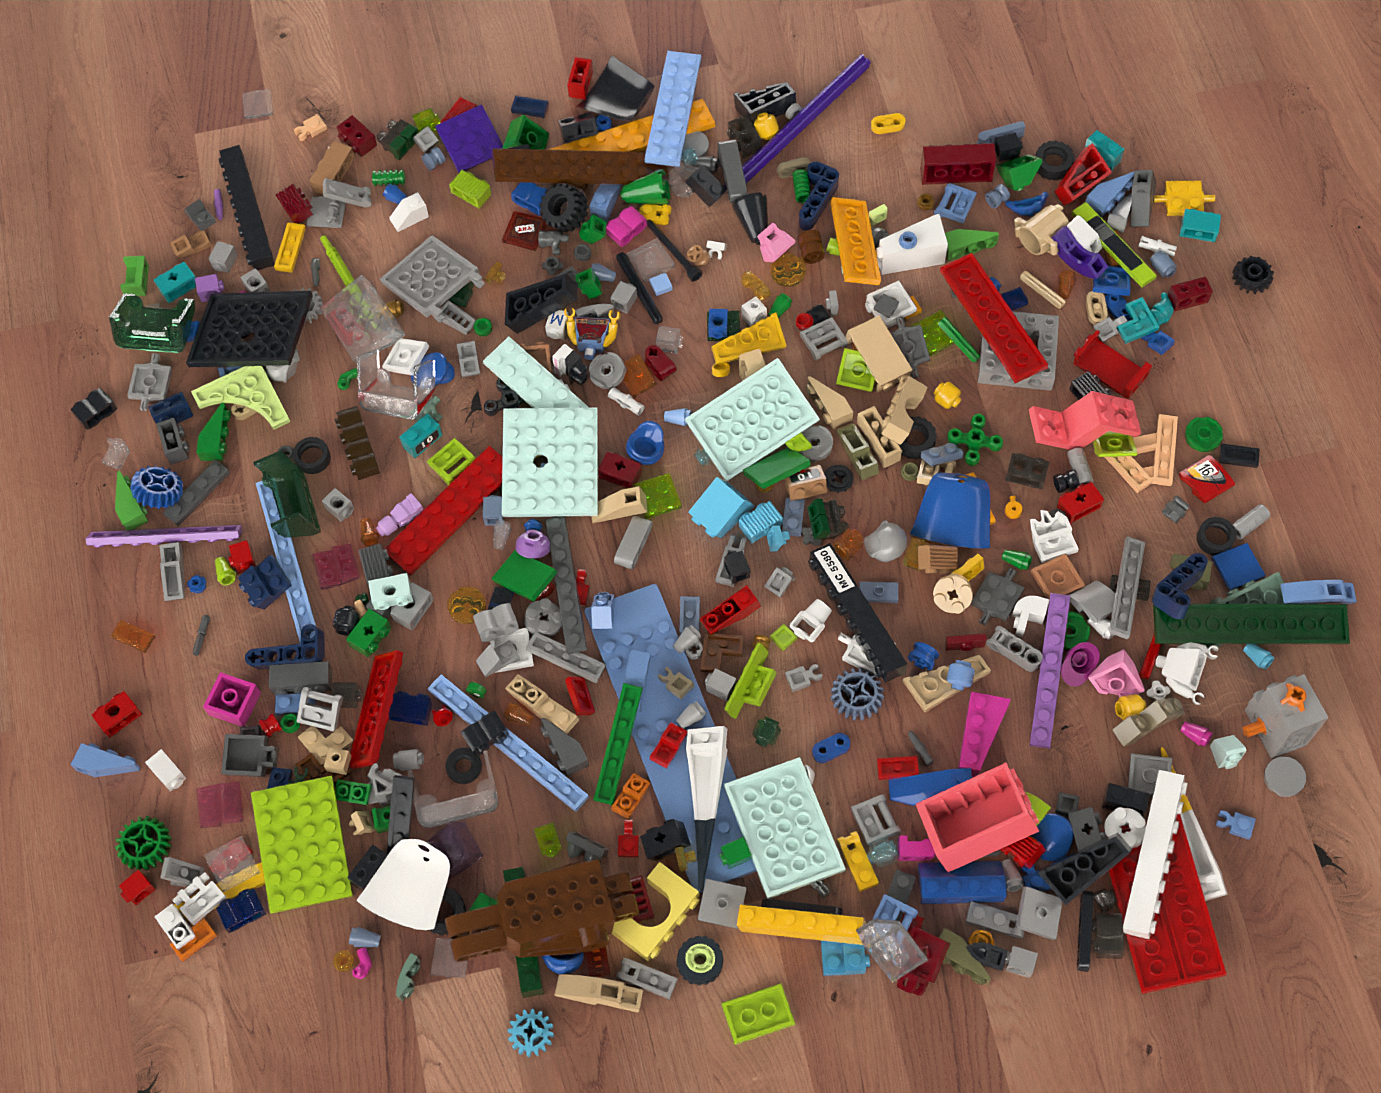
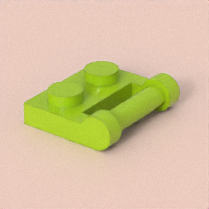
(447, 458)

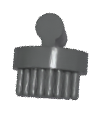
(878, 234)
(1175, 509)

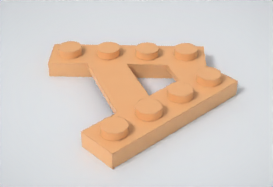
(1164, 445)

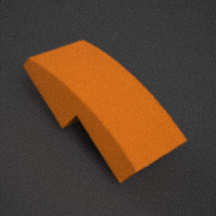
(630, 796)

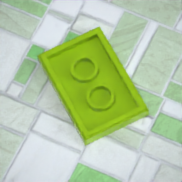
(758, 1014)

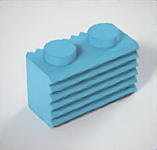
(759, 522)

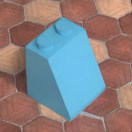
(720, 508)

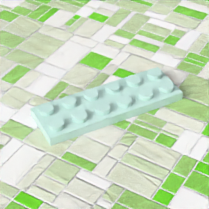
(529, 378)

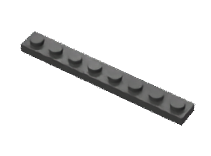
(566, 585)

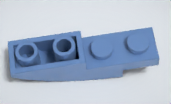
(1318, 592)

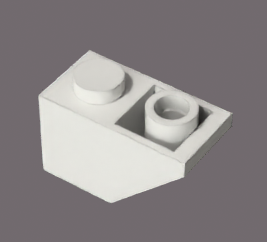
(1085, 235)
(175, 926)

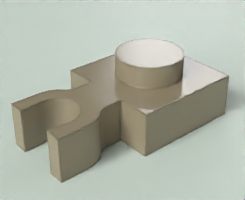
(678, 684)

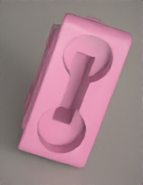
(775, 245)

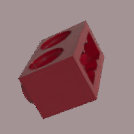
(1190, 293)

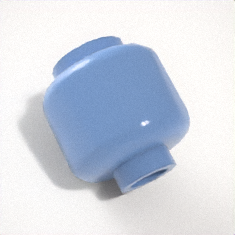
(960, 675)

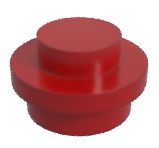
(804, 321)

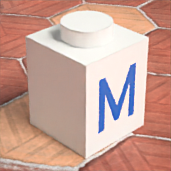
(556, 325)

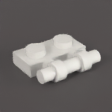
(203, 902)

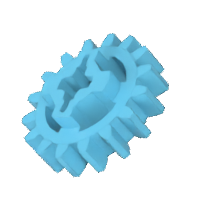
(521, 1032)

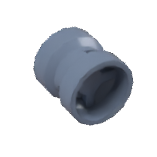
(433, 158)
(997, 196)

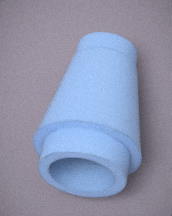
(677, 416)

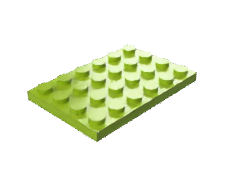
(301, 844)

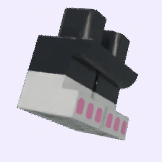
(570, 364)

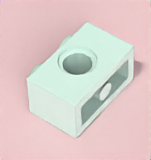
(381, 587)

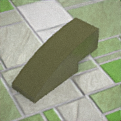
(858, 451)

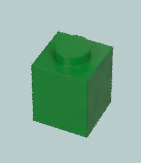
(735, 853)

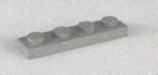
(557, 654)

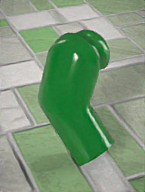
(345, 379)

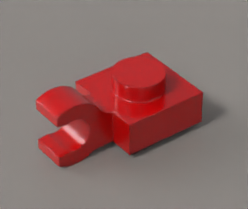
(583, 590)
(628, 843)

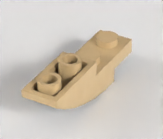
(540, 704)
(598, 990)

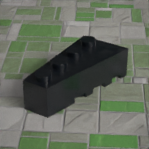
(537, 301)

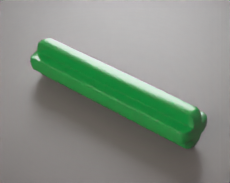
(959, 339)

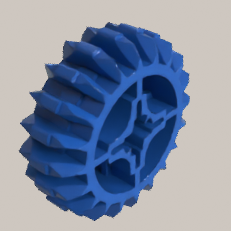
(156, 488)

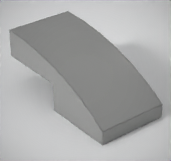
(595, 311)
(468, 359)

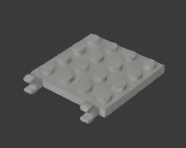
(431, 277)

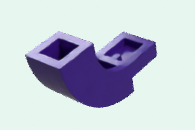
(1076, 256)

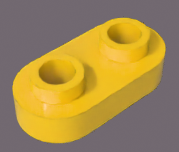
(886, 123)

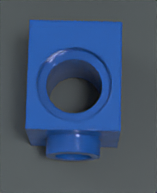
(718, 316)

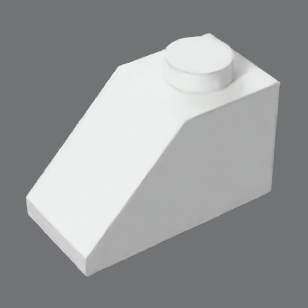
(409, 212)
(166, 770)

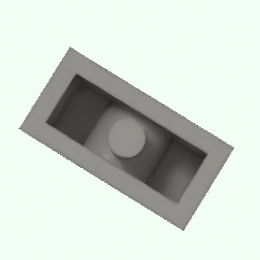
(411, 616)

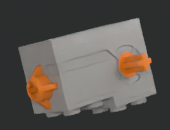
(1285, 715)

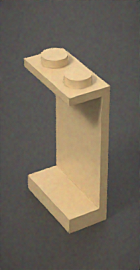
(880, 353)

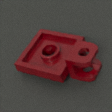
(929, 970)

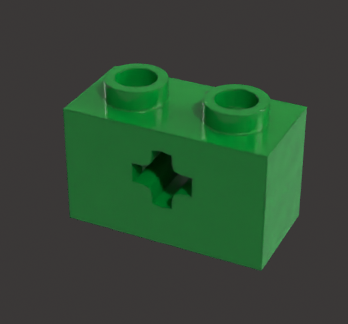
(368, 633)

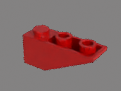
(731, 610)

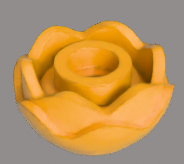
(981, 936)

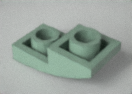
(405, 983)

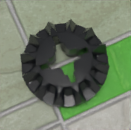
(842, 472)

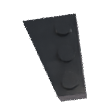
(772, 100)

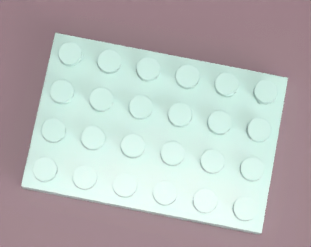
(752, 419)
(784, 828)

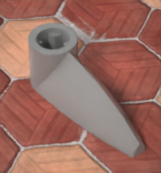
(1119, 216)

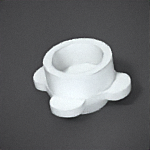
(1152, 693)

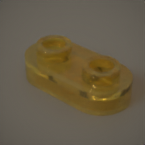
(752, 282)

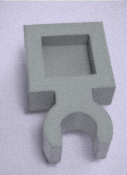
(800, 679)

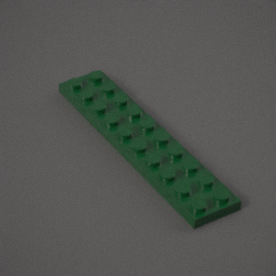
(1255, 624)

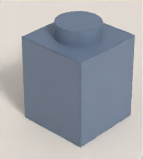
(492, 510)

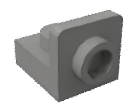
(780, 581)

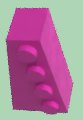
(981, 726)

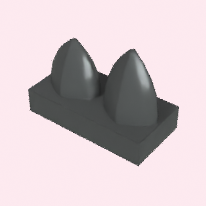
(578, 843)

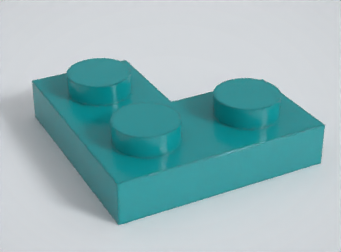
(1141, 323)

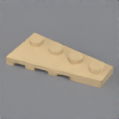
(932, 687)

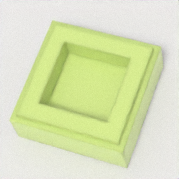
(878, 215)

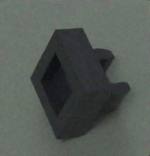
(819, 314)

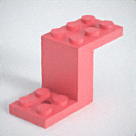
(1084, 421)

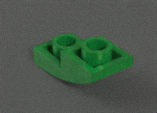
(353, 792)

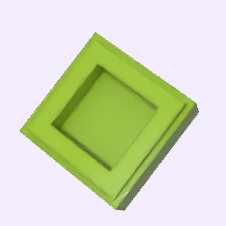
(783, 637)

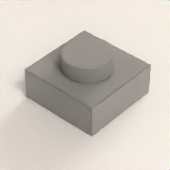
(832, 303)

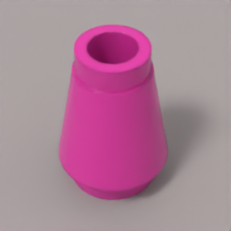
(1196, 733)

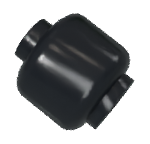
(345, 620)

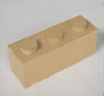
(871, 426)

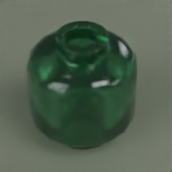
(766, 731)

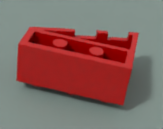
(1083, 174)

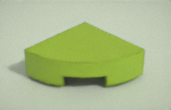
(799, 443)

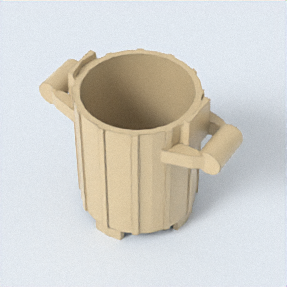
(1038, 230)

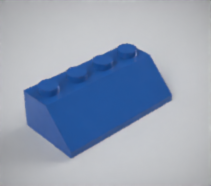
(971, 882)

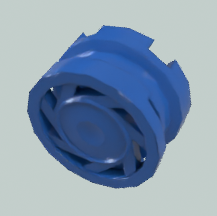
(923, 655)

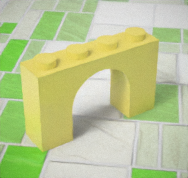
(647, 940)

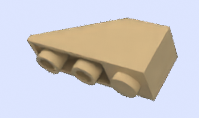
(833, 405)
(621, 504)

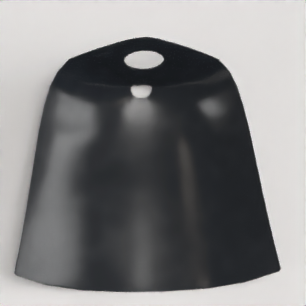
(618, 92)

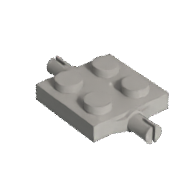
(149, 382)

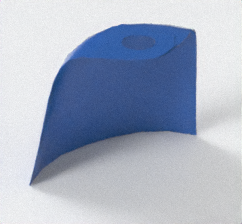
(955, 512)

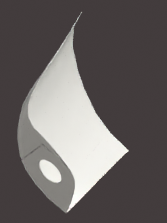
(407, 886)

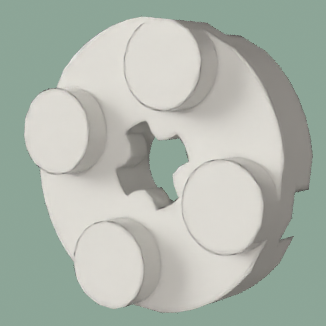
(1130, 817)

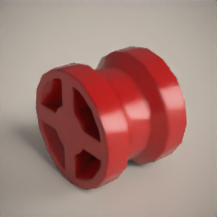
(270, 725)

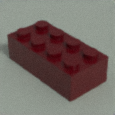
(957, 163)

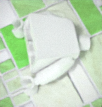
(1184, 667)

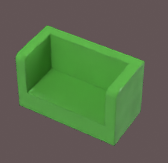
(136, 275)

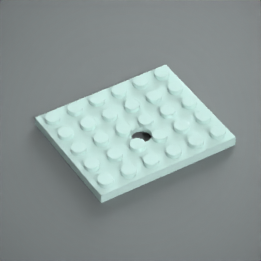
(569, 478)

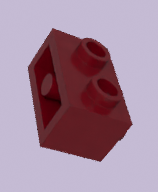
(356, 136)

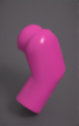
(365, 964)

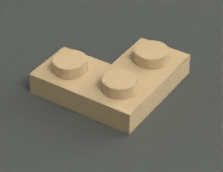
(319, 745)

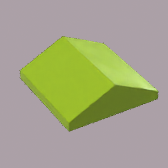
(855, 372)
(1114, 444)

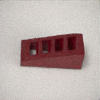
(644, 916)

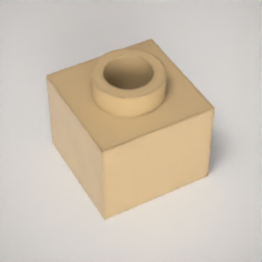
(339, 766)

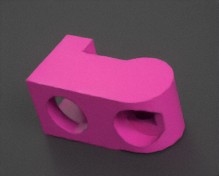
(915, 850)

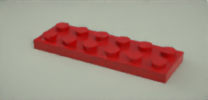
(375, 709)

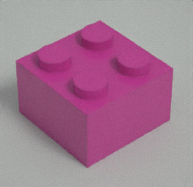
(232, 699)

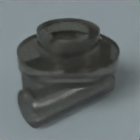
(1105, 900)

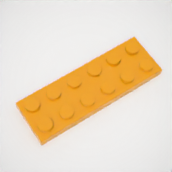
(855, 241)

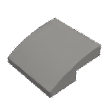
(1094, 600)

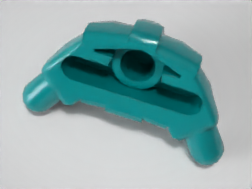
(1163, 310)

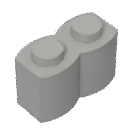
(495, 622)

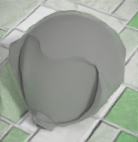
(283, 372)
(886, 542)

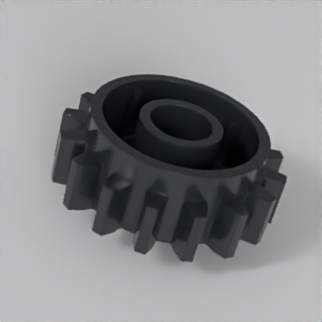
(1253, 274)

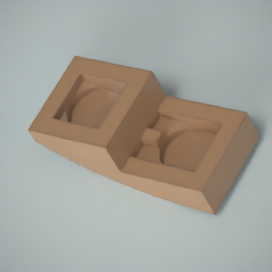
(190, 245)

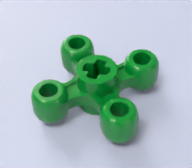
(975, 440)

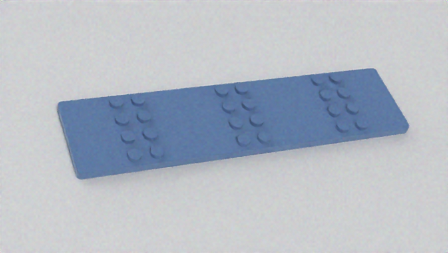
(646, 626)

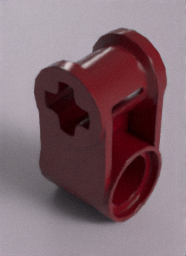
(659, 362)

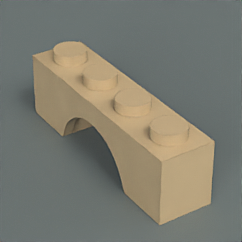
(897, 422)

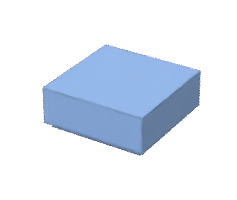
(660, 284)

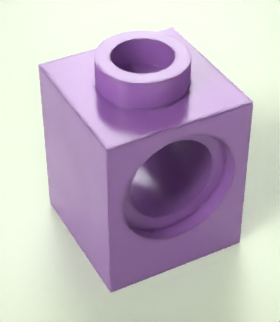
(208, 285)

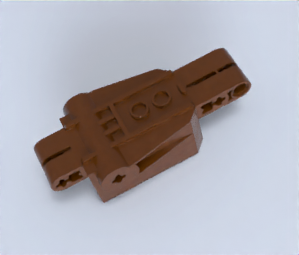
(546, 914)

